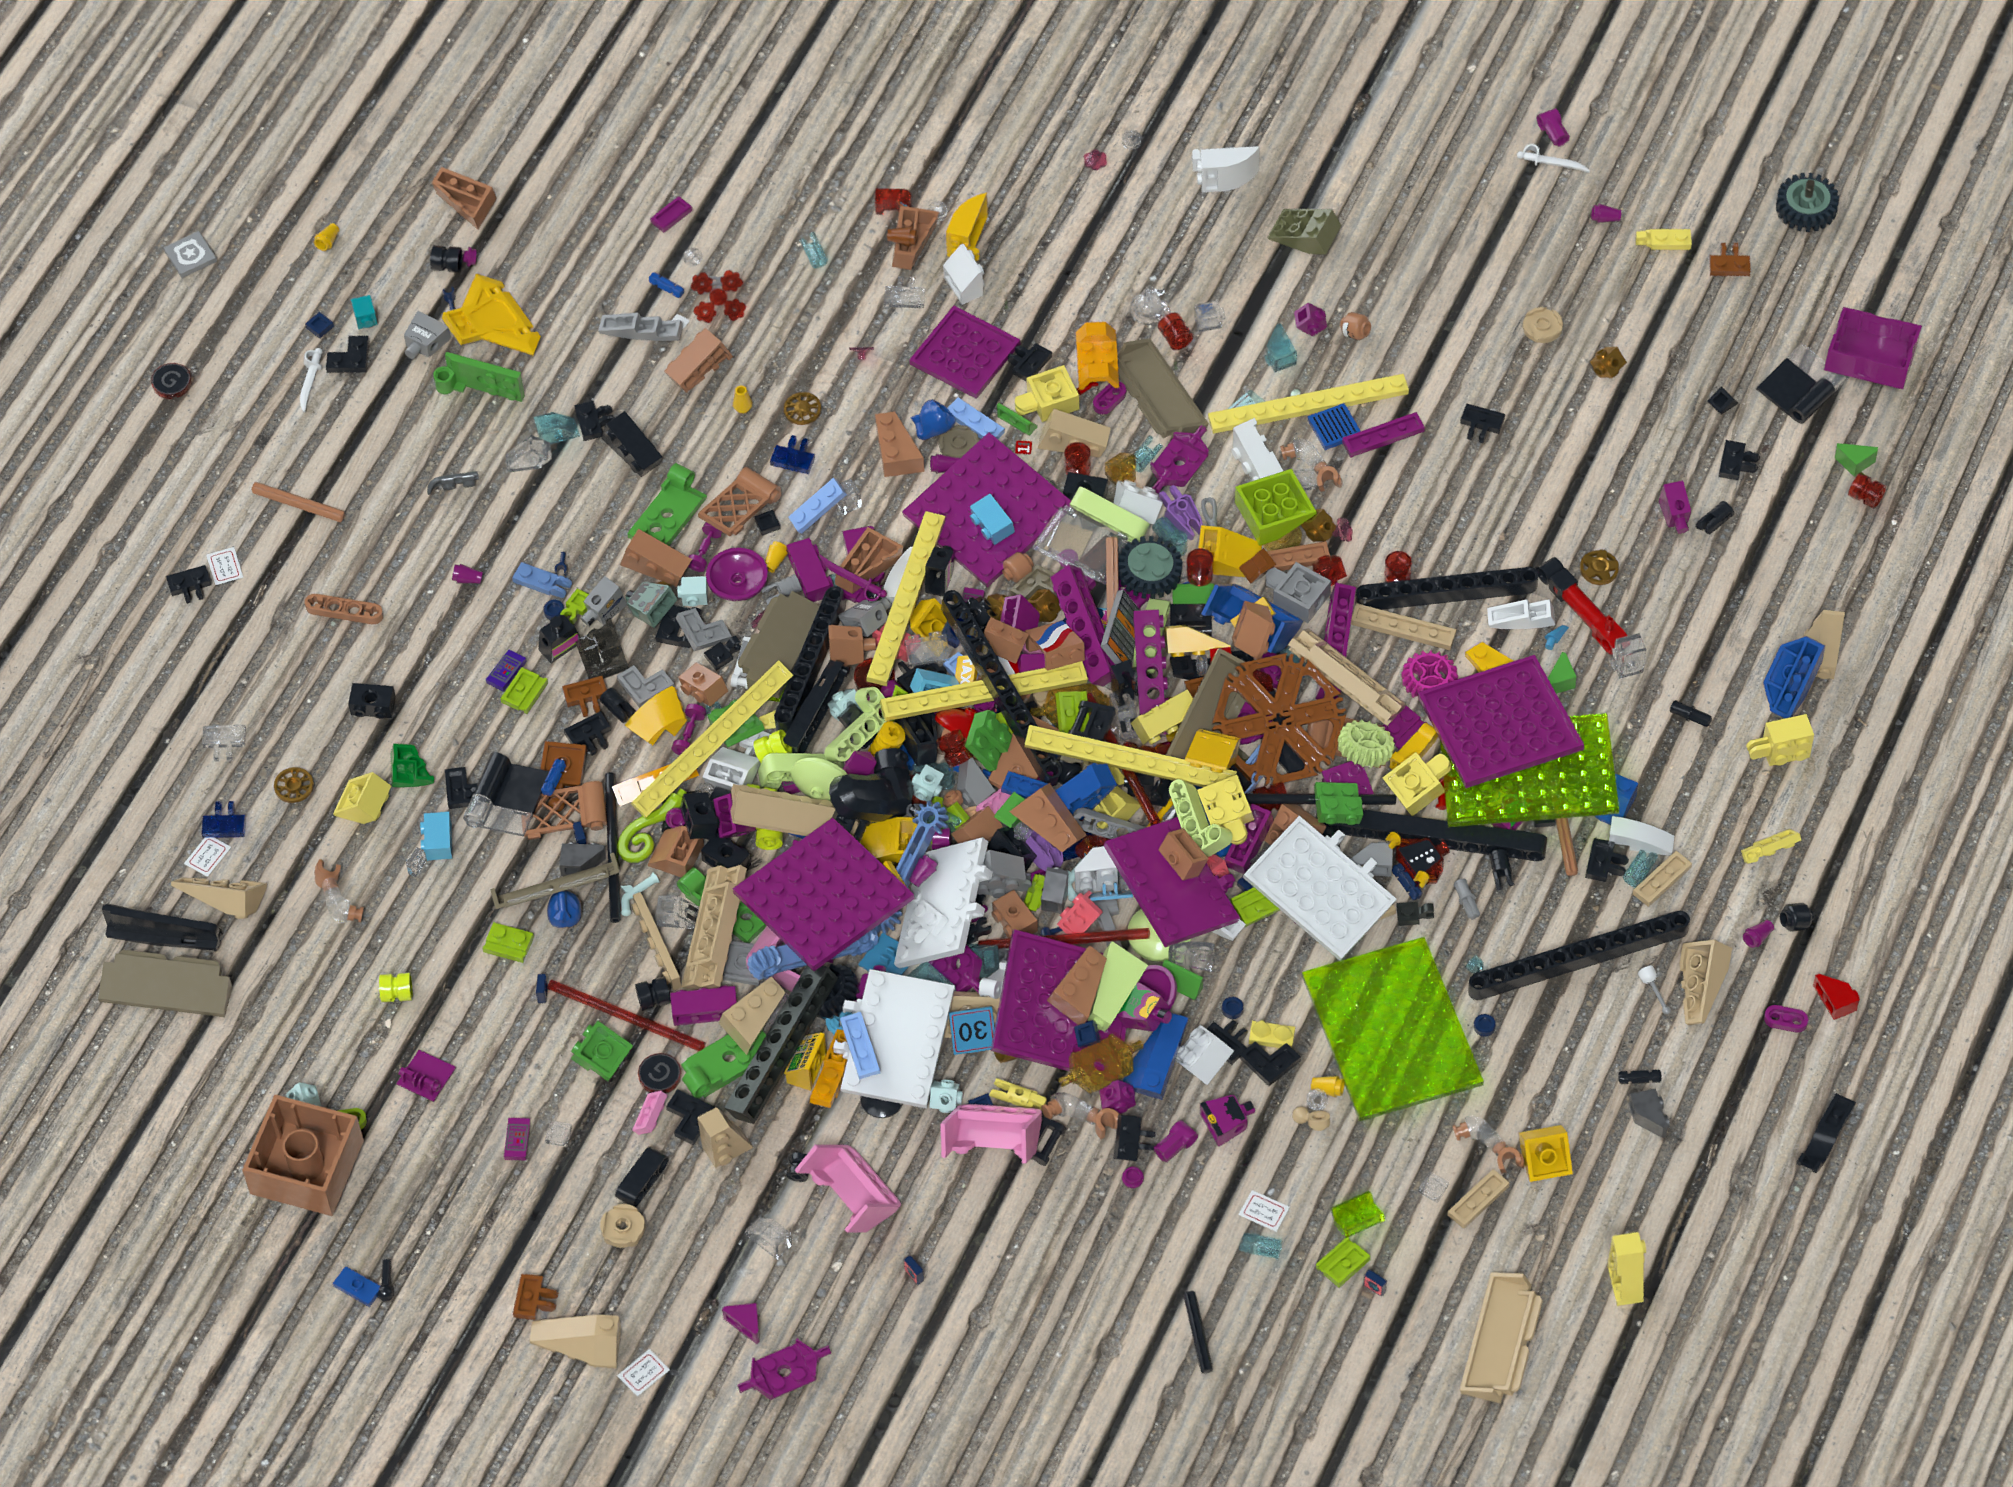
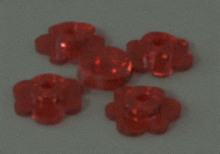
(718, 296)

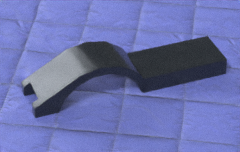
(1827, 1133)

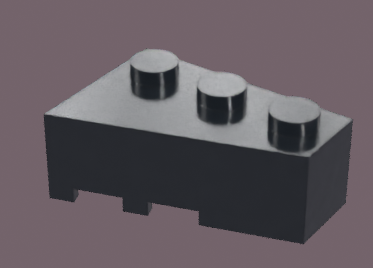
(631, 444)
(920, 737)

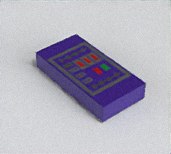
(506, 670)

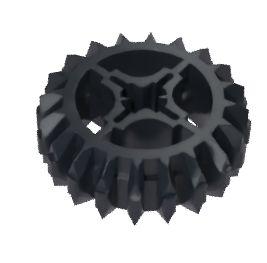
(844, 989)

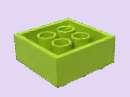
(1273, 505)

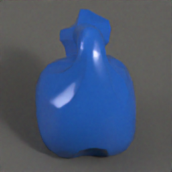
(933, 420)
(564, 909)

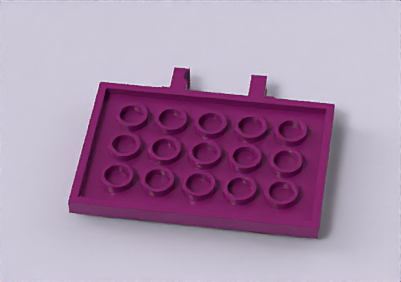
(1172, 905)

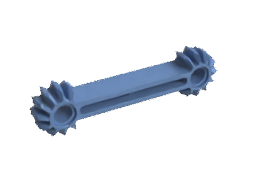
(916, 849)
(773, 959)

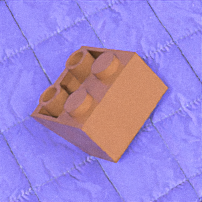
(1253, 629)
(1285, 817)
(676, 852)

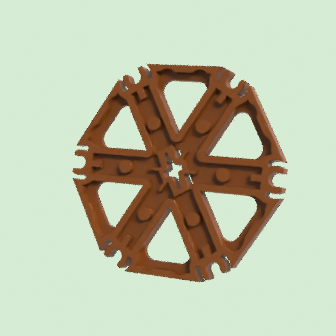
(1298, 715)

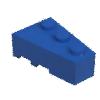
(1087, 788)

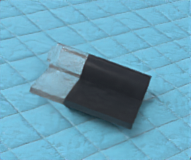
(1801, 384)
(505, 796)

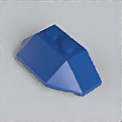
(1792, 675)

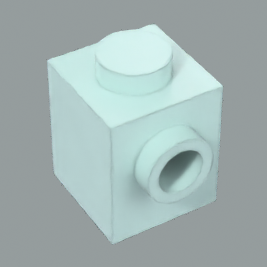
(693, 591)

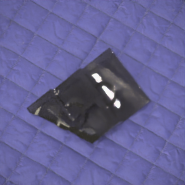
(602, 652)

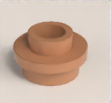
(951, 797)

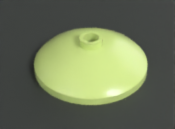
(814, 776)
(1148, 948)

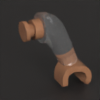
(1306, 452)
(337, 906)
(1072, 1106)
(1481, 1130)

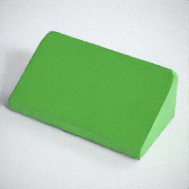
(1015, 419)
(1191, 594)
(1187, 981)

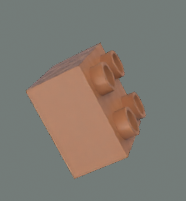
(303, 1155)

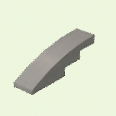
(640, 328)

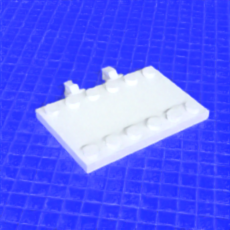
(1320, 887)
(952, 893)
(906, 1031)

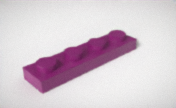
(1383, 434)

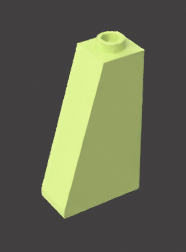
(1116, 983)

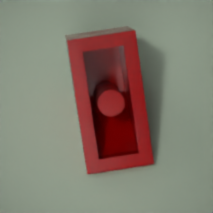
(1836, 996)

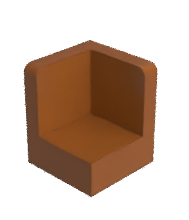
(1257, 566)

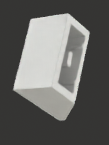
(964, 275)
(1138, 501)
(730, 768)
(1094, 871)
(1203, 1054)

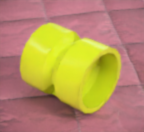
(773, 744)
(768, 839)
(395, 987)

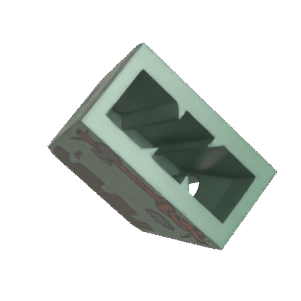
(650, 602)

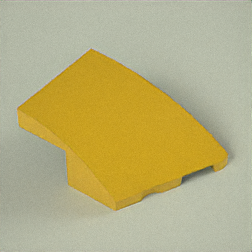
(658, 714)

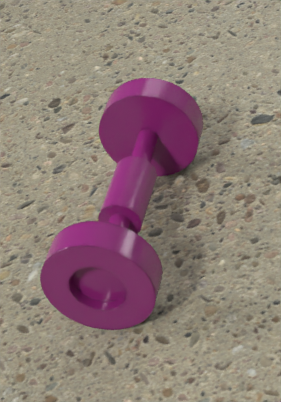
(698, 563)
(696, 713)

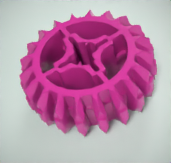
(1428, 669)

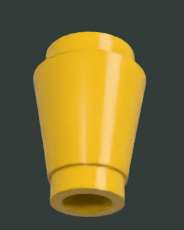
(326, 238)
(741, 400)
(775, 555)
(1330, 1085)

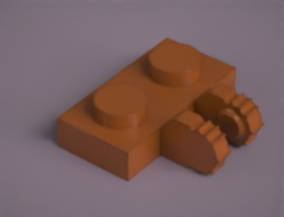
(1729, 264)
(584, 692)
(528, 1297)

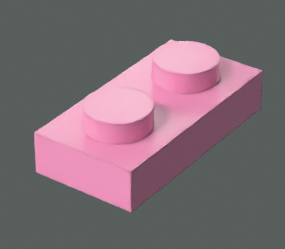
(649, 1113)

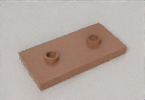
(1016, 760)

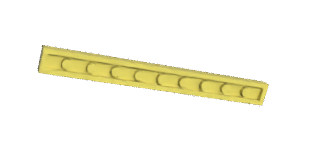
(1309, 403)
(905, 599)
(976, 691)
(711, 739)
(1121, 757)

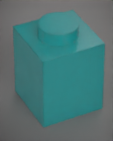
(364, 312)

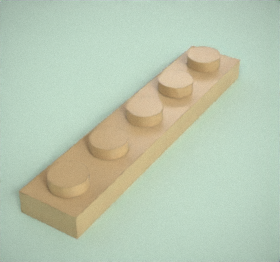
(1403, 626)
(655, 941)

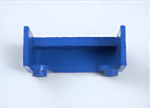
(1227, 601)

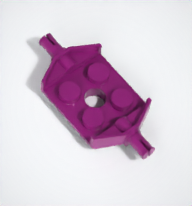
(1185, 448)
(966, 975)
(797, 1358)

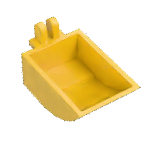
(967, 225)

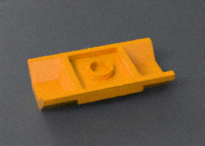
(1097, 354)

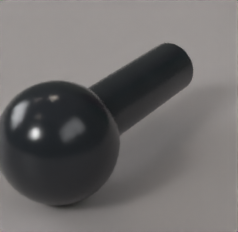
(386, 1291)

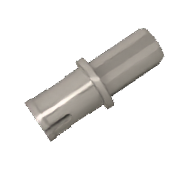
(1467, 899)

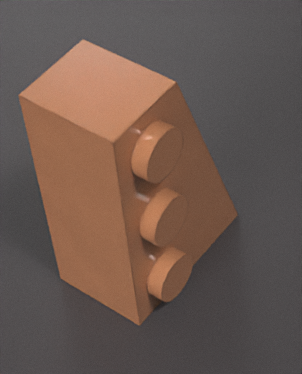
(465, 195)
(924, 222)
(696, 360)
(896, 446)
(869, 558)
(655, 559)
(1049, 818)
(1078, 988)

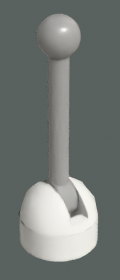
(1648, 976)

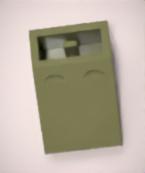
(1306, 229)

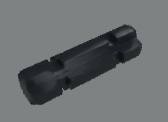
(1639, 1076)

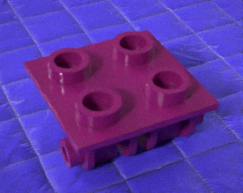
(1349, 774)
(425, 1075)

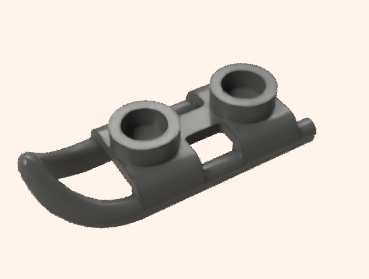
(449, 481)

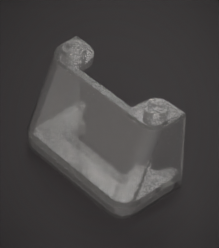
(1077, 543)

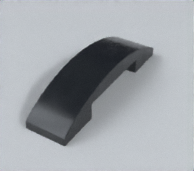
(1185, 668)

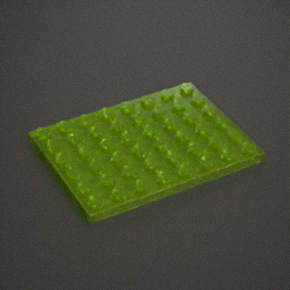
(1555, 789)
(1392, 1029)

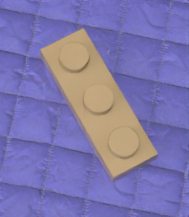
(1662, 878)
(1478, 1199)

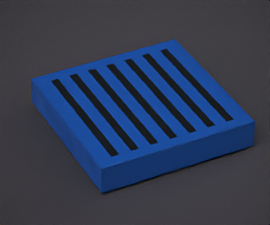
(1333, 425)

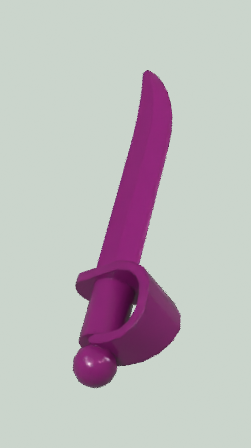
(867, 585)

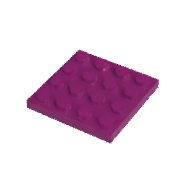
(964, 352)

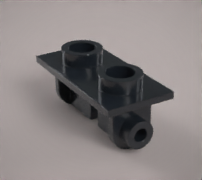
(1160, 793)

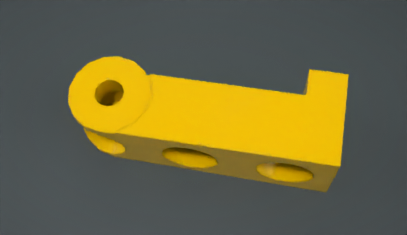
(1419, 743)

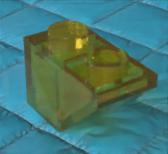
(1121, 468)

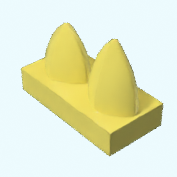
(1271, 1034)

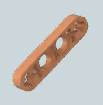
(345, 606)

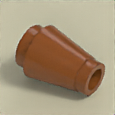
(904, 236)

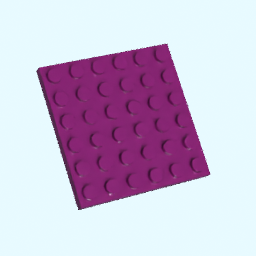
(1014, 485)
(1500, 721)
(823, 894)
(1025, 1020)

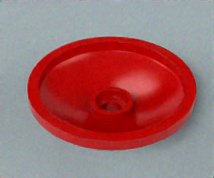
(956, 719)

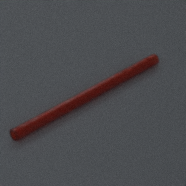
(1132, 779)
(1081, 938)
(625, 1015)

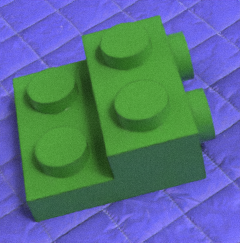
(749, 728)
(988, 739)
(1338, 803)
(600, 1050)

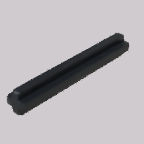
(1198, 1332)

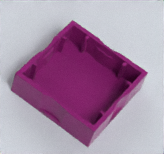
(1873, 348)

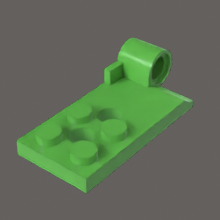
(475, 374)
(674, 498)
(692, 886)
(709, 1072)

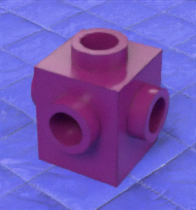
(1310, 319)
(1118, 1096)

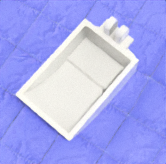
(1225, 167)

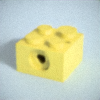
(1048, 392)
(1784, 741)
(1418, 782)
(1227, 807)

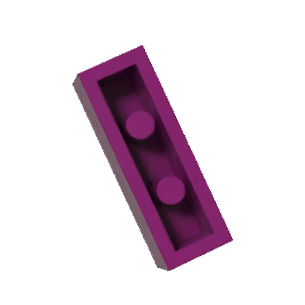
(809, 569)
(1239, 855)
(701, 1004)

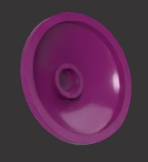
(735, 566)
(1160, 981)

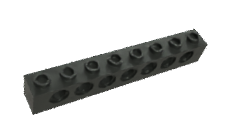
(780, 1044)

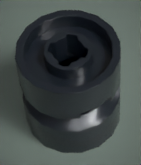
(443, 258)
(653, 993)

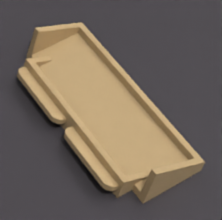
(1501, 1336)

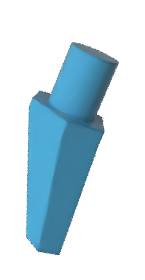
(1555, 636)

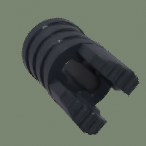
(1715, 517)
(617, 705)
(1501, 868)

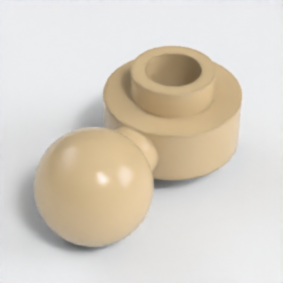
(1317, 1120)

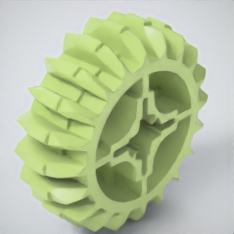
(1365, 744)

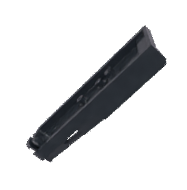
(815, 707)
(160, 929)

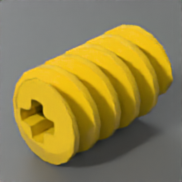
(889, 736)

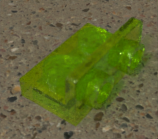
(1356, 1214)

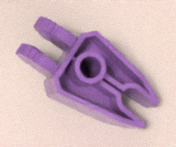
(1181, 512)
(1046, 853)

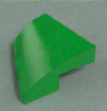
(408, 767)

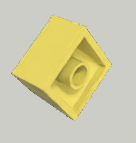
(363, 798)

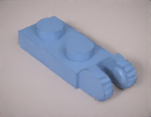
(541, 580)

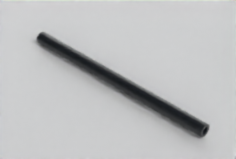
(1273, 798)
(612, 847)

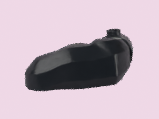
(875, 795)

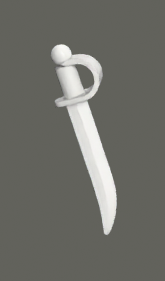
(1549, 160)
(313, 366)

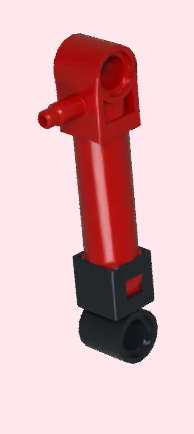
(1566, 589)

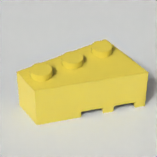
(1162, 718)
(1118, 805)
(1627, 1268)

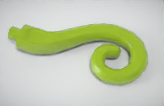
(654, 817)

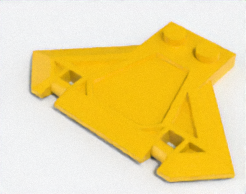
(491, 318)

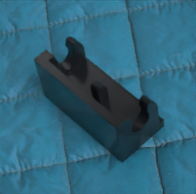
(1121, 681)

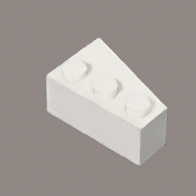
(1252, 452)

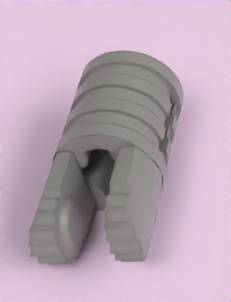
(784, 587)

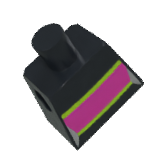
(939, 561)
(557, 638)

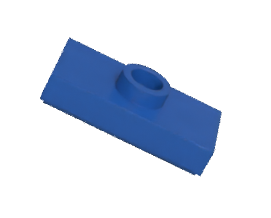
(1021, 785)
(356, 1286)

